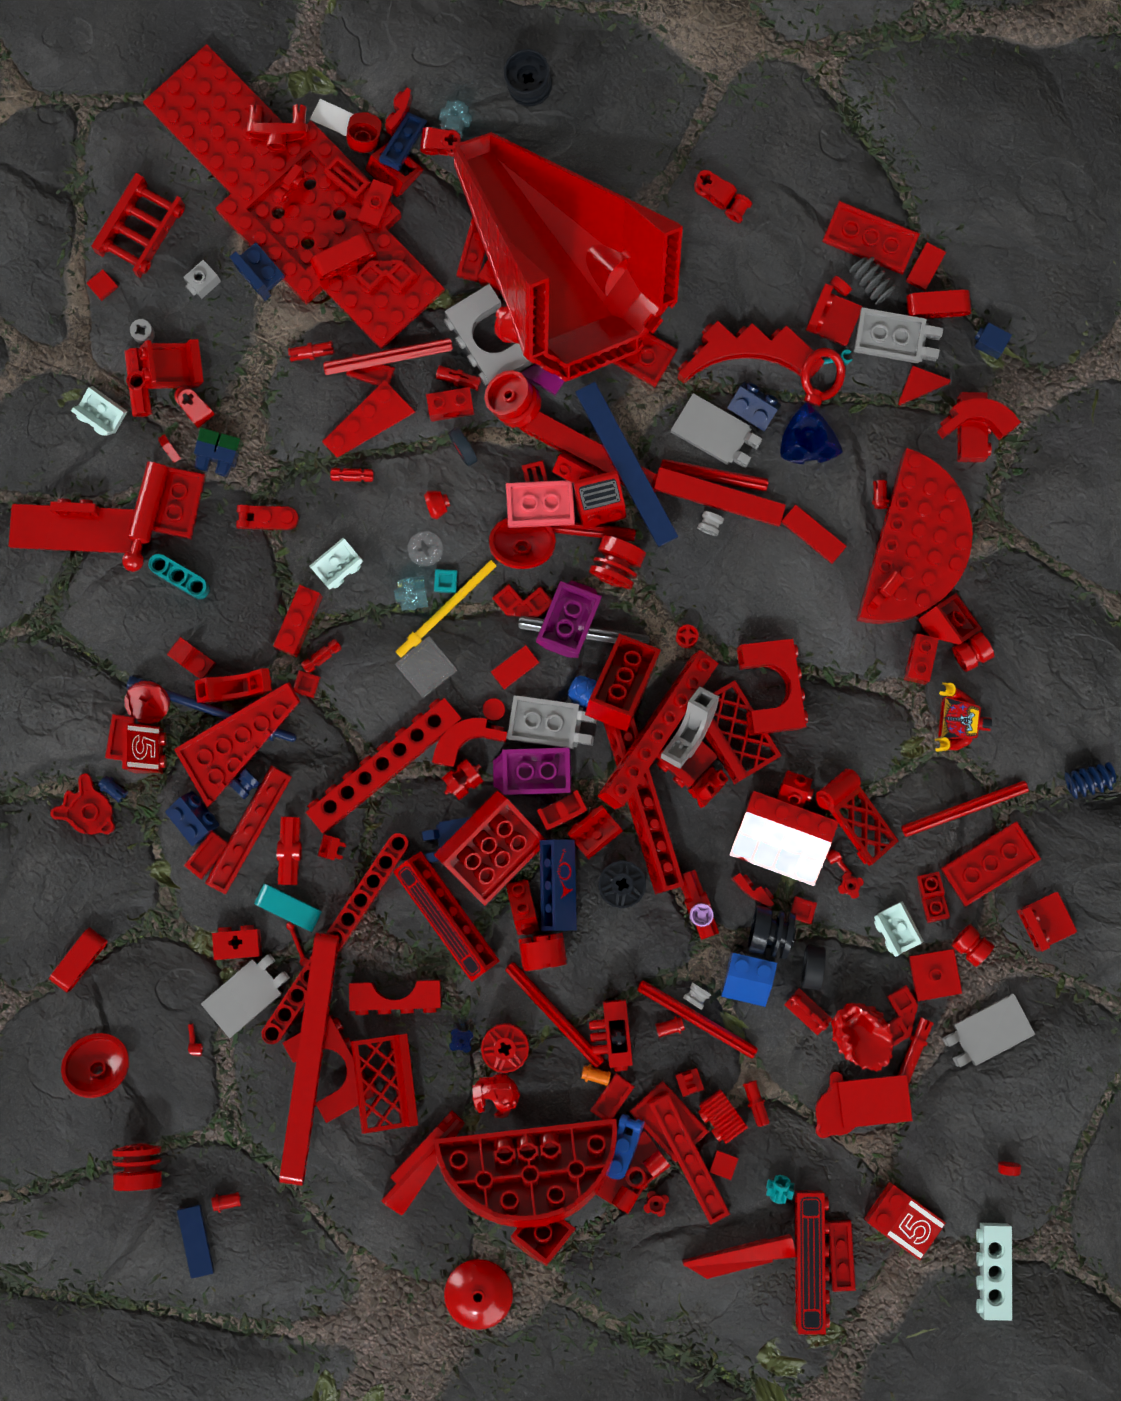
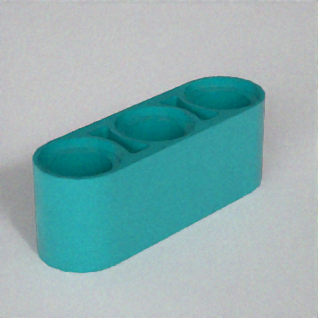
(171, 569)
(288, 907)

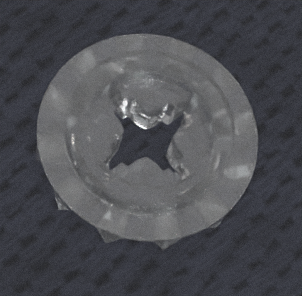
(420, 557)

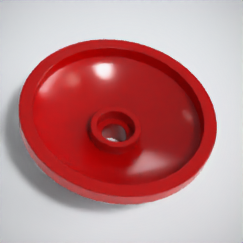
(521, 545)
(88, 1057)
(483, 1278)

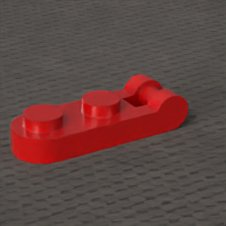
(267, 517)

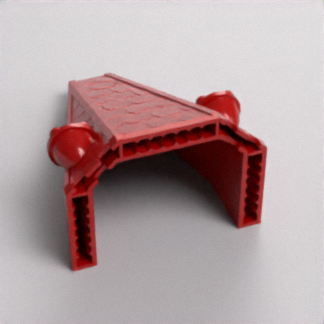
(569, 256)

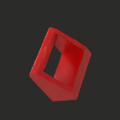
(392, 176)

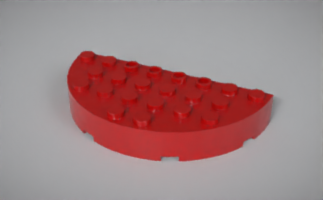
(922, 539)
(529, 1173)

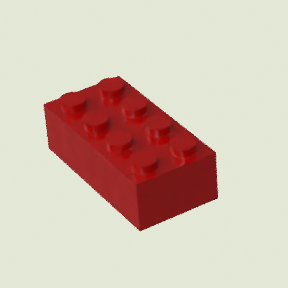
(622, 682)

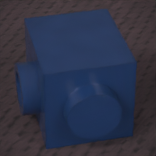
(992, 340)

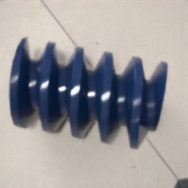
(1090, 779)

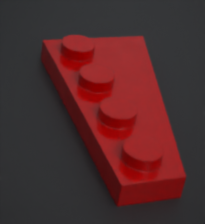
(374, 415)

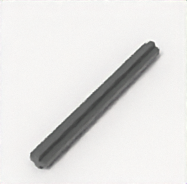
(594, 633)

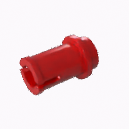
(880, 494)
(670, 1027)
(225, 1201)

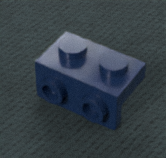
(754, 405)
(192, 818)

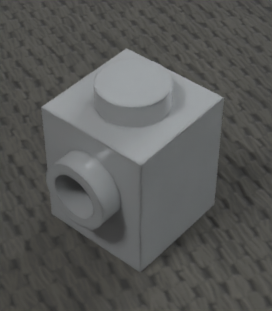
(201, 280)

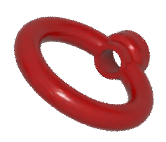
(813, 395)

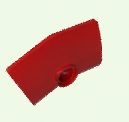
(646, 1161)

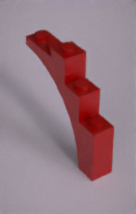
(751, 343)

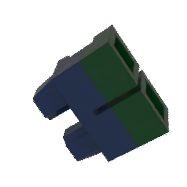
(217, 448)

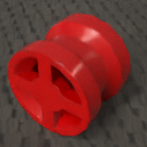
(688, 633)

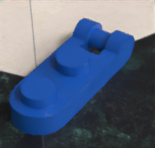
(625, 1146)

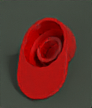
(363, 132)

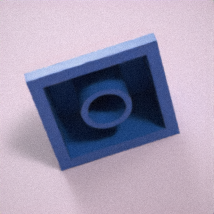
(748, 979)

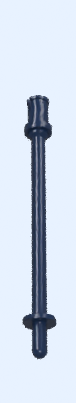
(192, 703)

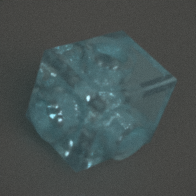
(455, 117)
(411, 593)

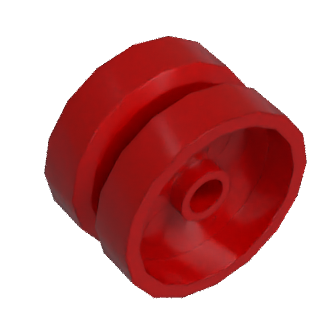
(512, 399)

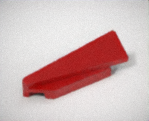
(419, 1166)
(741, 1256)

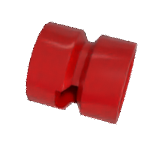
(976, 650)
(976, 948)

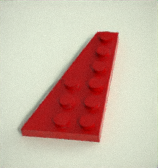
(224, 749)

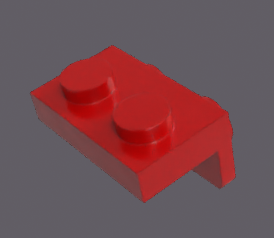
(573, 469)
(594, 831)

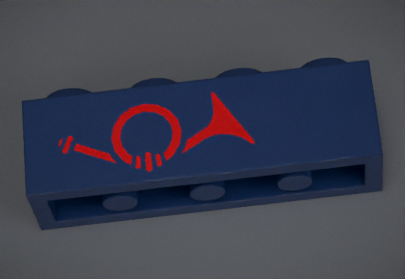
(558, 885)

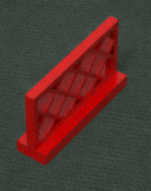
(721, 745)
(403, 1083)

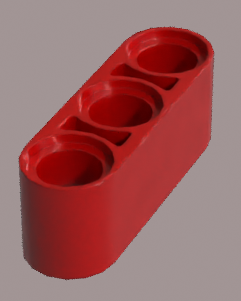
(343, 256)
(939, 304)
(78, 960)

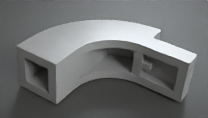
(693, 728)

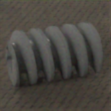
(872, 279)

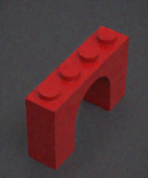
(781, 657)
(345, 1097)

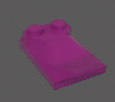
(569, 619)
(533, 771)

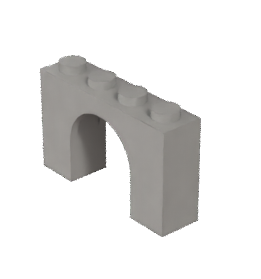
(464, 318)

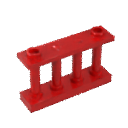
(126, 207)

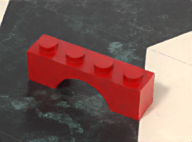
(366, 997)

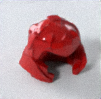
(500, 1090)

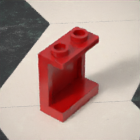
(171, 364)

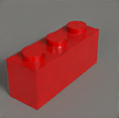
(972, 436)
(298, 621)

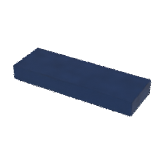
(403, 141)
(195, 1241)

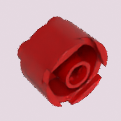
(542, 951)

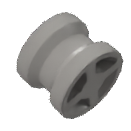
(145, 334)
(710, 523)
(697, 996)

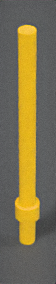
(415, 638)

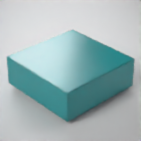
(445, 581)

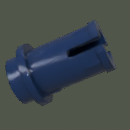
(112, 788)

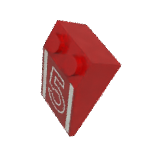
(143, 748)
(904, 1221)

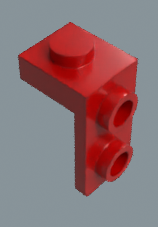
(522, 907)

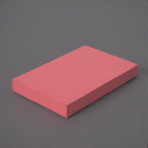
(540, 504)

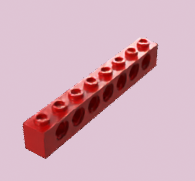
(657, 730)
(414, 749)
(648, 818)

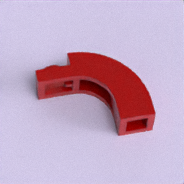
(982, 410)
(233, 687)
(463, 731)

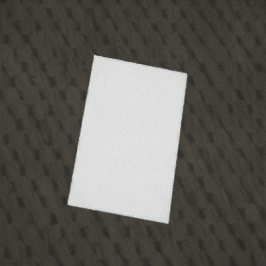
(331, 117)

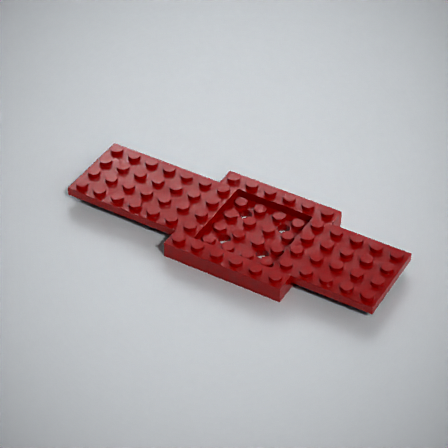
(209, 115)

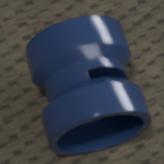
(244, 783)

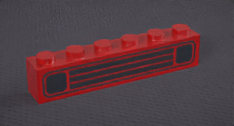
(446, 916)
(810, 1262)

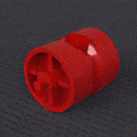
(462, 779)

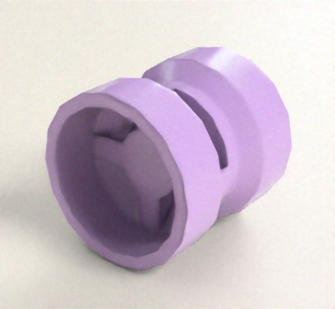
(701, 915)

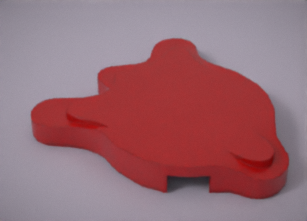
(87, 810)
(829, 1111)

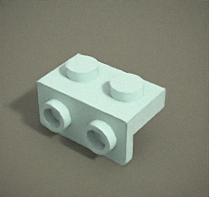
(99, 412)
(336, 564)
(898, 929)

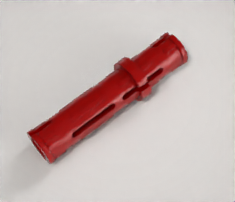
(915, 1049)

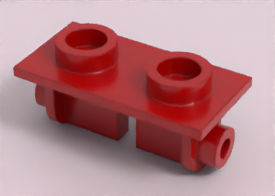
(808, 1011)

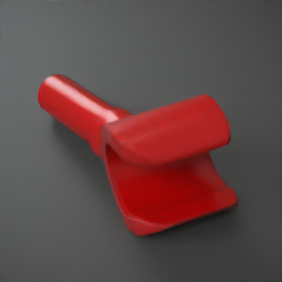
(834, 856)
(194, 1049)

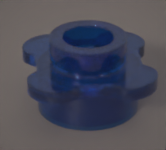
(456, 1045)

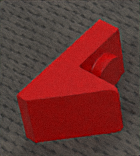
(191, 658)

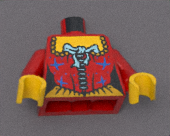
(959, 719)

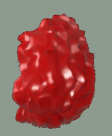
(863, 1036)

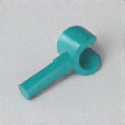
(846, 362)

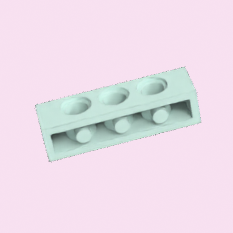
(1002, 1306)

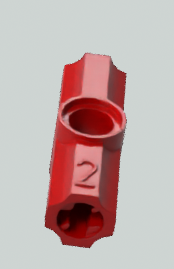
(139, 395)
(289, 850)
(694, 895)

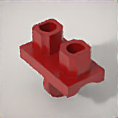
(708, 786)

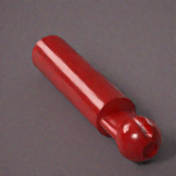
(145, 513)

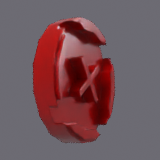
(147, 702)

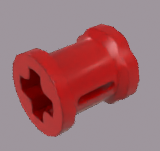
(738, 208)

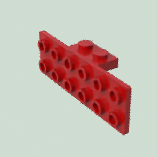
(70, 527)

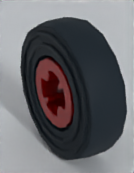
(462, 446)

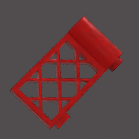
(837, 795)

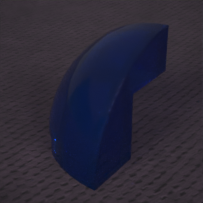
(809, 438)

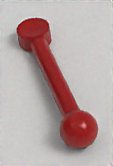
(290, 926)

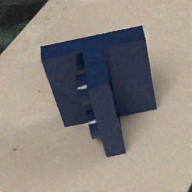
(258, 270)

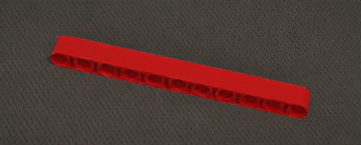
(345, 931)
(309, 1059)

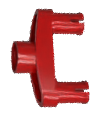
(277, 133)

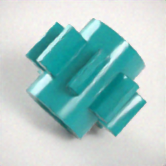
(780, 1189)

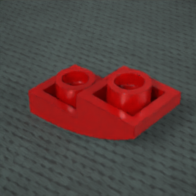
(402, 105)
(759, 894)
(932, 897)

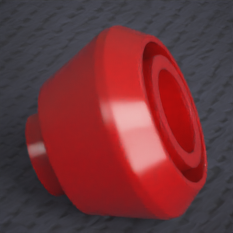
(436, 503)

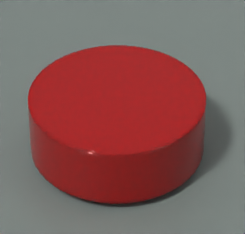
(840, 286)
(493, 709)
(1009, 1168)

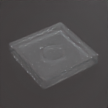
(426, 667)

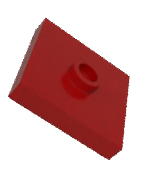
(935, 975)

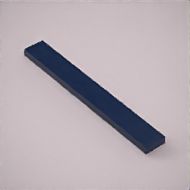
(626, 464)

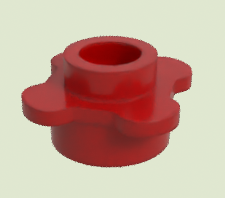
(844, 887)
(662, 1201)

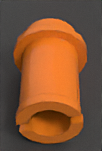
(595, 1075)

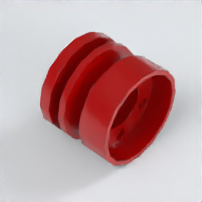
(616, 565)
(510, 1035)
(137, 1167)

